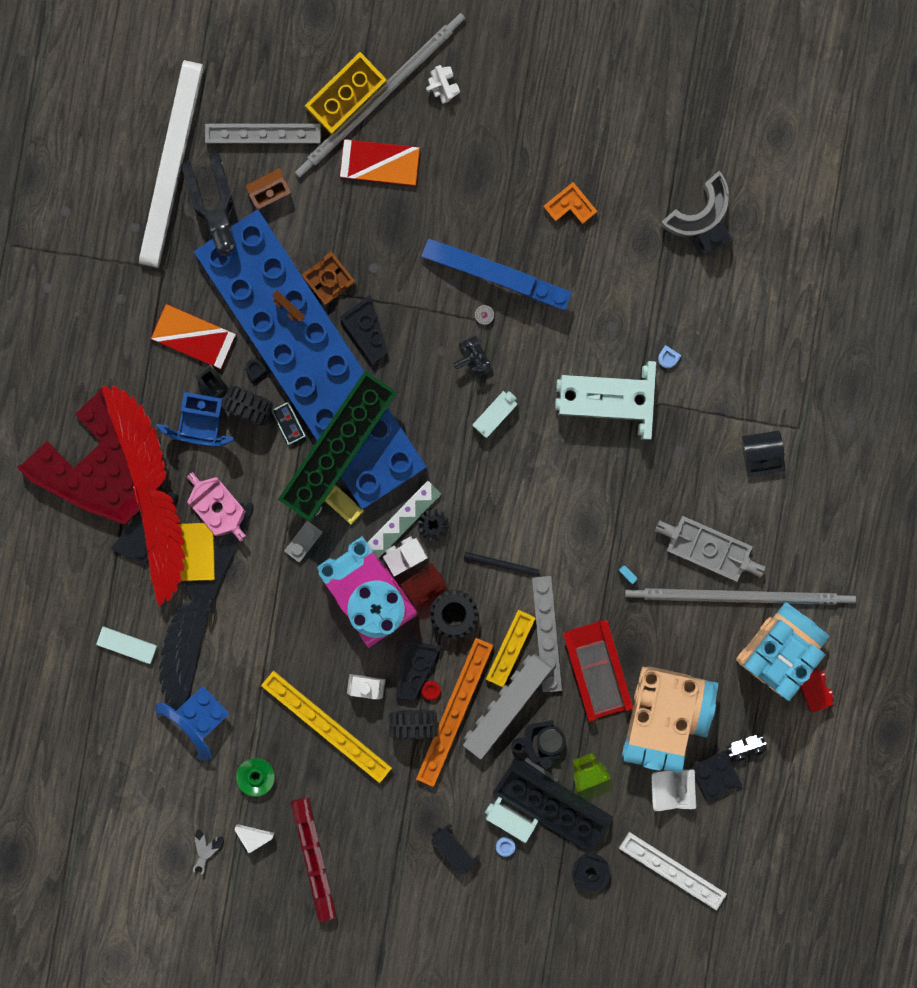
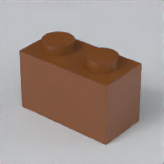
(268, 189)

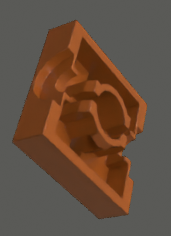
(325, 274)

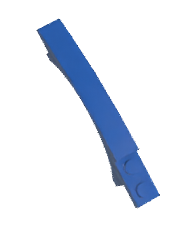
(497, 273)

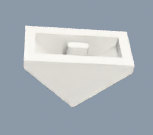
(252, 837)

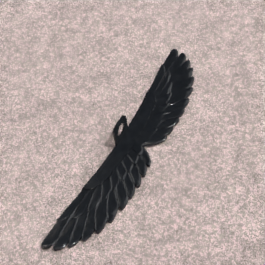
(190, 620)

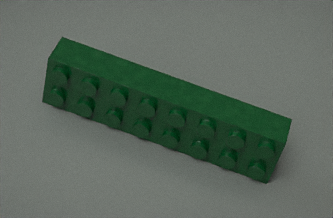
(337, 446)

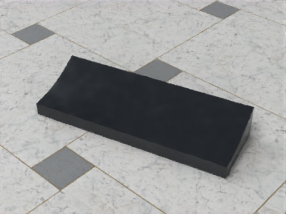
(553, 805)

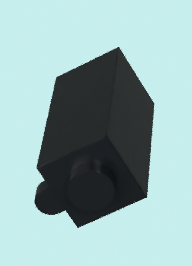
(453, 849)

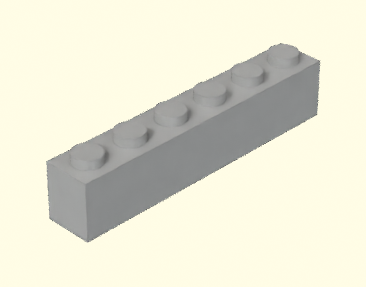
(508, 705)

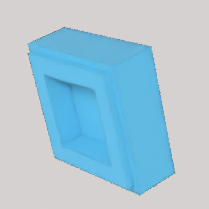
(628, 574)

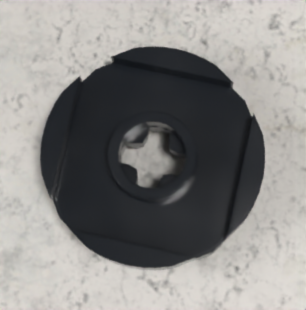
(596, 881)

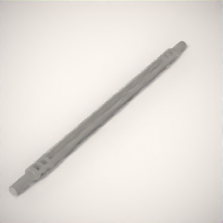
(370, 104)
(740, 596)

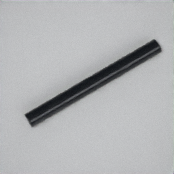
(501, 564)

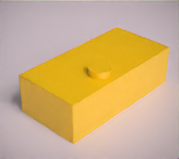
(345, 93)

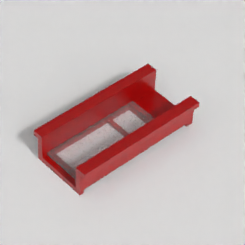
(597, 669)

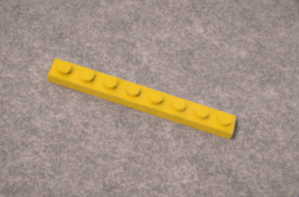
(326, 726)

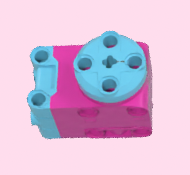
(367, 592)

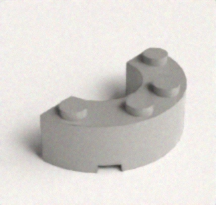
(716, 206)

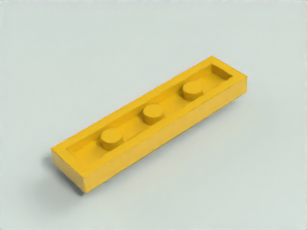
(510, 648)

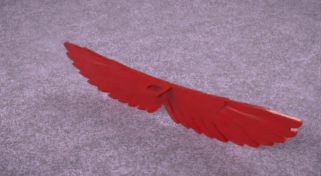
(143, 459)

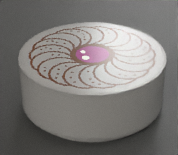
(484, 315)

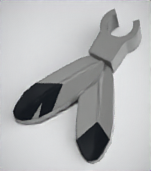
(204, 851)

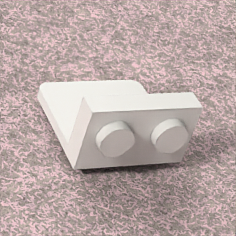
(673, 790)

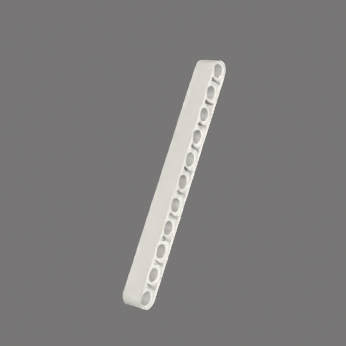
(171, 164)

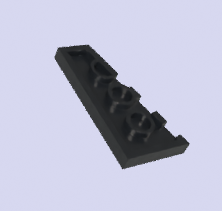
(133, 541)

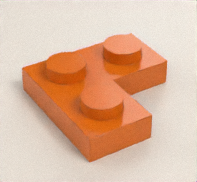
(570, 199)

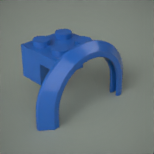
(199, 421)
(196, 718)

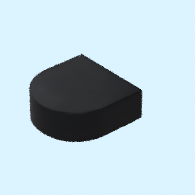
(255, 368)

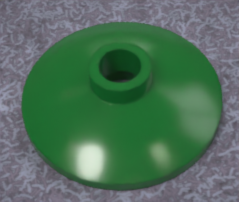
(248, 784)

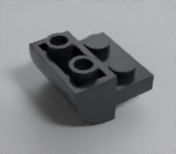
(763, 453)

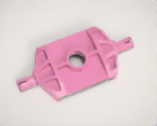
(204, 498)

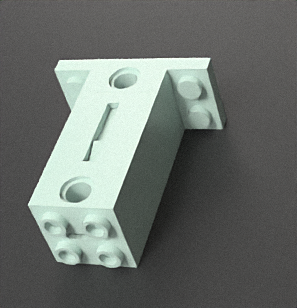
(610, 398)

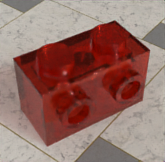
(424, 585)

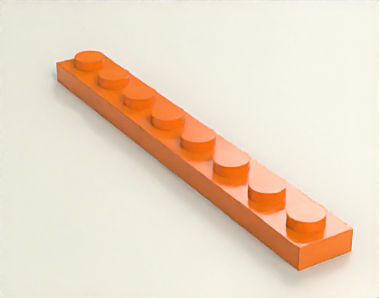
(454, 712)

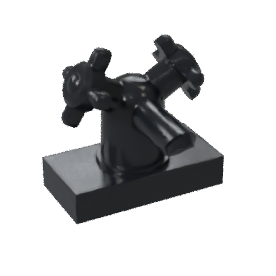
(474, 357)

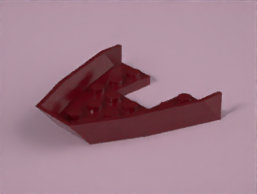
(100, 480)

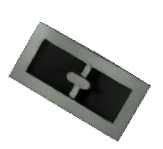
(211, 381)

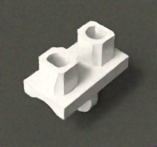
(440, 86)

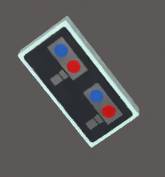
(288, 423)

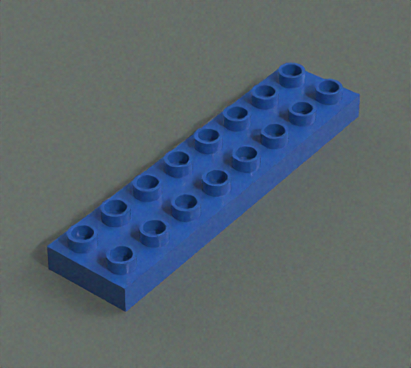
(305, 356)

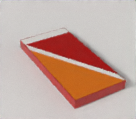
(379, 162)
(193, 336)

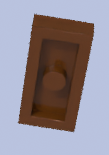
(282, 302)

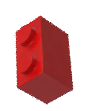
(816, 692)

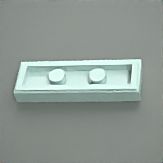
(126, 645)

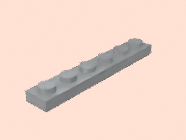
(262, 133)
(547, 631)

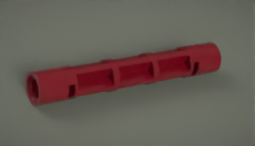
(313, 859)

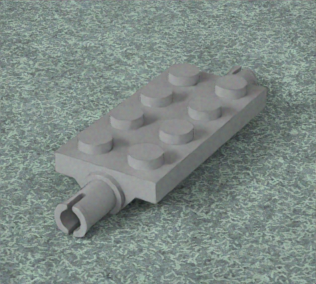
(709, 548)

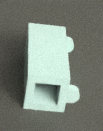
(495, 413)
(510, 820)

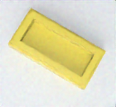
(344, 505)

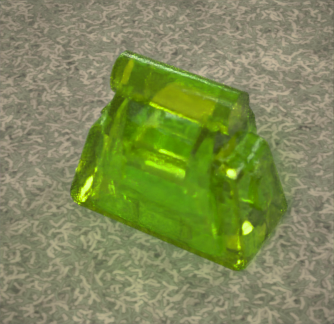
(591, 775)

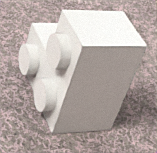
(405, 556)

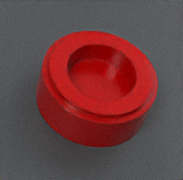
(430, 690)

